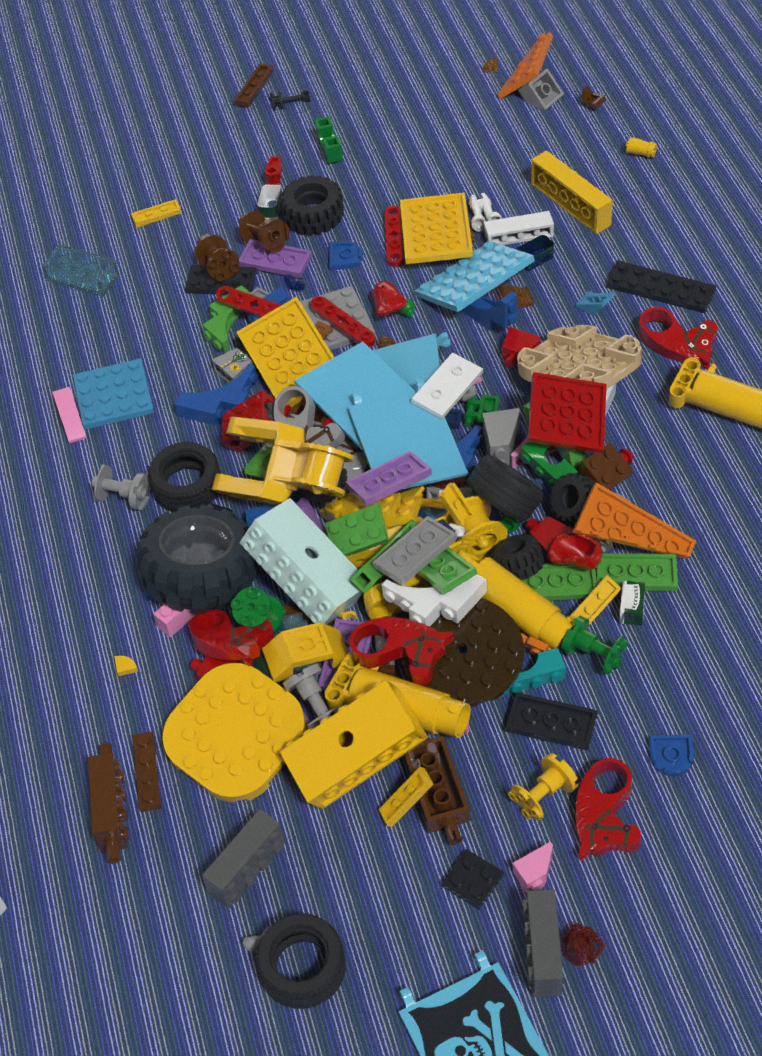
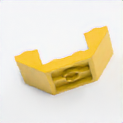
(303, 647)

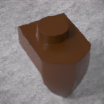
(591, 99)

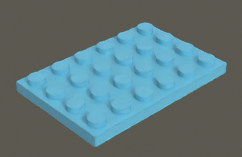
(474, 276)

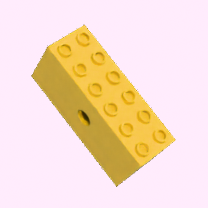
(353, 744)

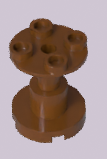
(270, 232)
(216, 255)

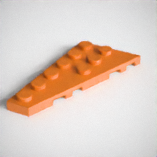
(529, 67)
(622, 522)

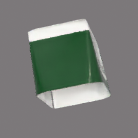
(267, 194)
(632, 602)

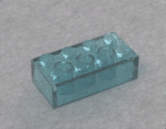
(80, 270)

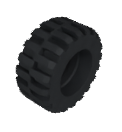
(312, 218)

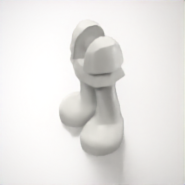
(478, 206)

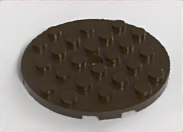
(492, 656)

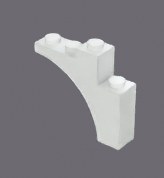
(429, 603)

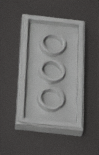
(414, 550)

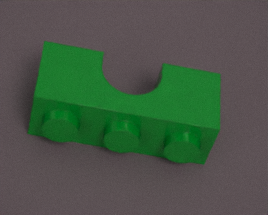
(329, 142)
(533, 454)

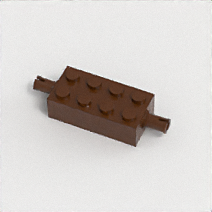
(445, 802)
(107, 803)

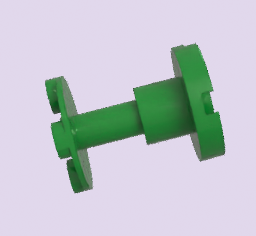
(254, 606)
(587, 641)

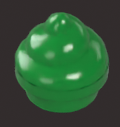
(409, 308)
(510, 523)

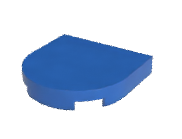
(345, 255)
(671, 753)

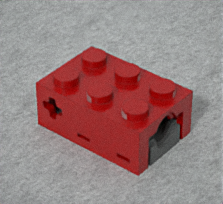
(258, 406)

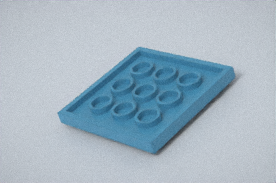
(113, 394)

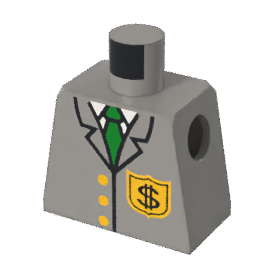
(231, 364)

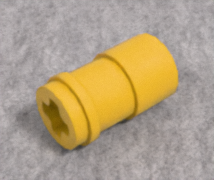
(640, 147)

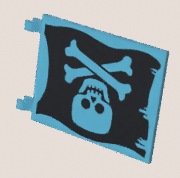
(472, 1018)

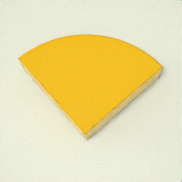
(125, 665)

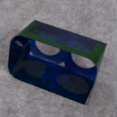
(533, 247)

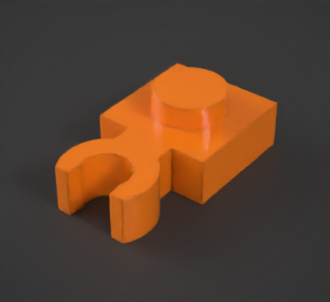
(534, 645)

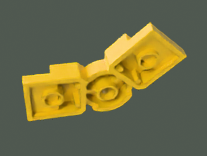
(394, 508)

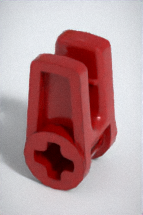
(273, 171)

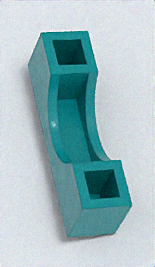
(547, 669)

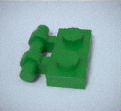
(487, 404)

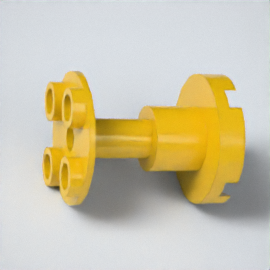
(555, 776)

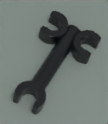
(277, 101)

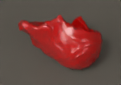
(387, 298)
(575, 551)

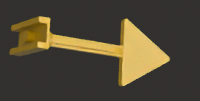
(450, 499)

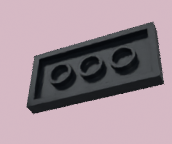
(201, 282)
(552, 721)

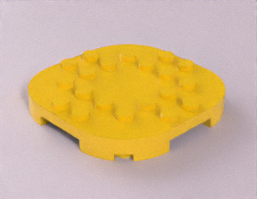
(233, 731)

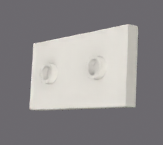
(447, 385)

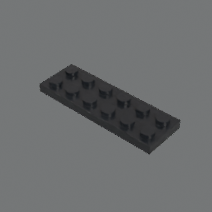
(661, 286)

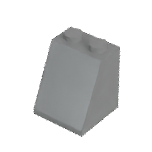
(501, 433)

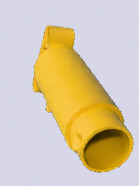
(716, 393)
(526, 606)
(432, 708)

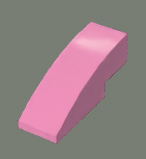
(69, 415)

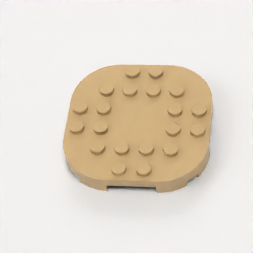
(582, 355)

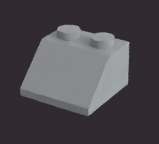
(541, 91)

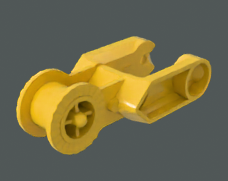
(290, 464)
(478, 540)

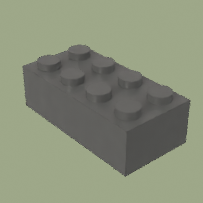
(244, 859)
(542, 944)

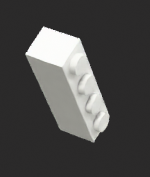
(519, 228)

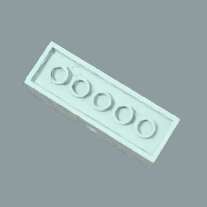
(302, 562)

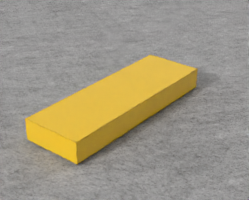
(156, 213)
(597, 599)
(405, 796)

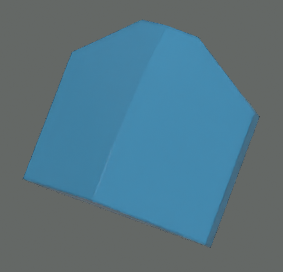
(594, 302)

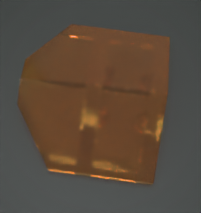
(524, 296)

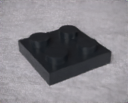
(472, 879)

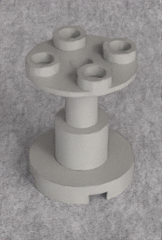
(133, 489)
(309, 690)

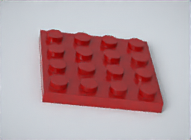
(567, 412)

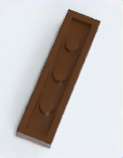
(253, 85)
(147, 772)

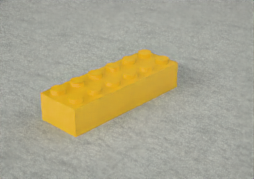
(571, 192)

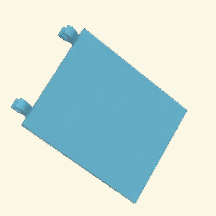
(415, 357)
(347, 373)
(398, 426)

